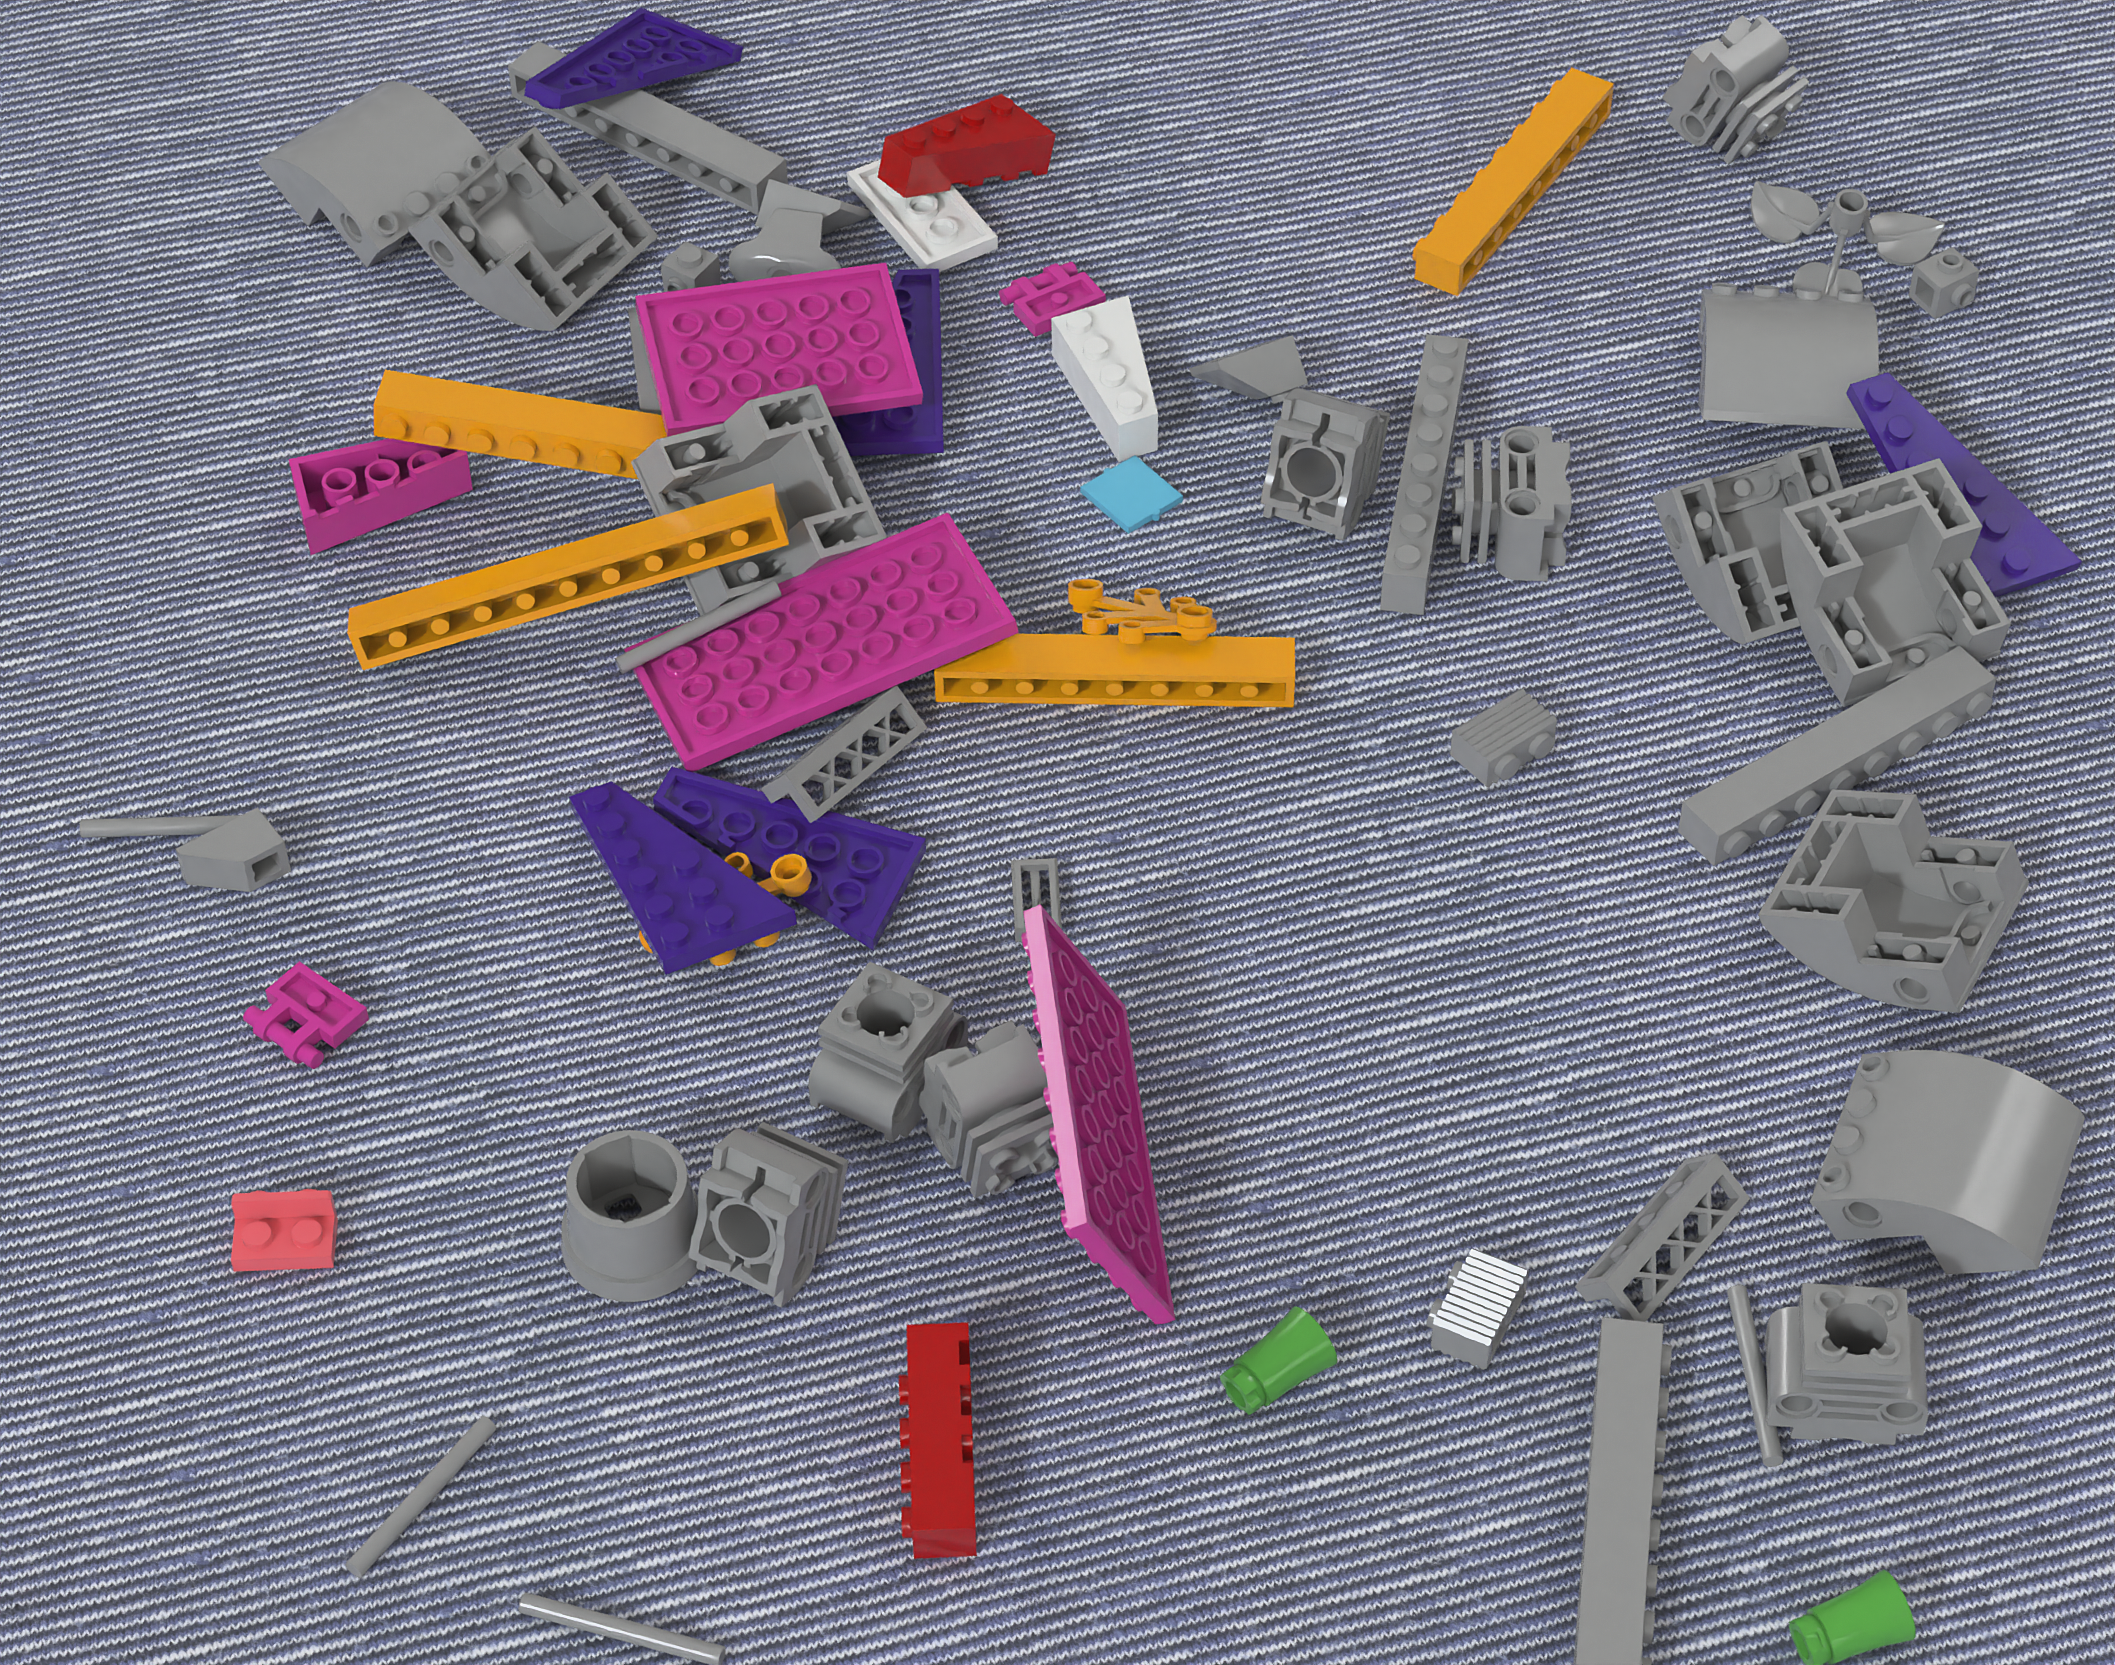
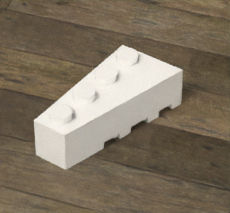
(1108, 372)

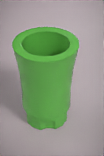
(1279, 1362)
(1854, 1622)

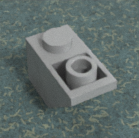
(235, 855)

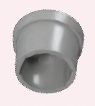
(642, 1254)

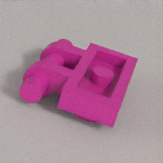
(1051, 295)
(313, 1003)

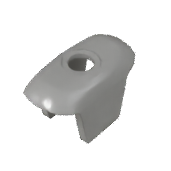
(783, 247)

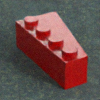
(965, 148)
(939, 1442)

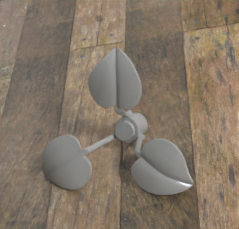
(1787, 212)

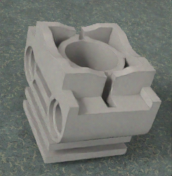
(1735, 89)
(1317, 488)
(1519, 502)
(879, 1047)
(990, 1109)
(767, 1209)
(1847, 1365)

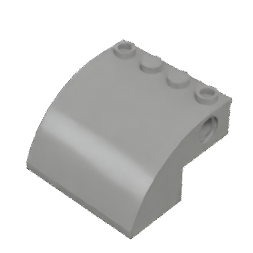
(376, 166)
(531, 235)
(1784, 355)
(766, 441)
(1730, 539)
(1888, 579)
(1890, 904)
(1949, 1155)

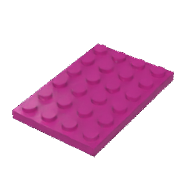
(775, 335)

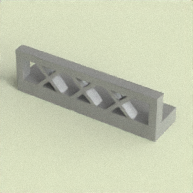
(836, 744)
(1650, 1230)

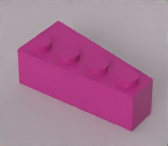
(373, 485)

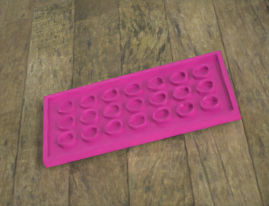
(826, 643)
(1096, 1117)

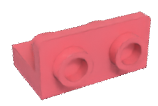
(284, 1230)

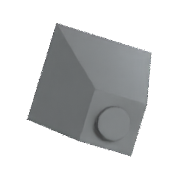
(835, 212)
(1257, 371)

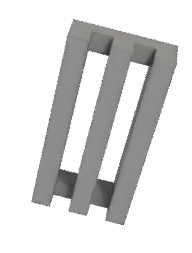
(1034, 867)

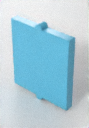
(1131, 494)

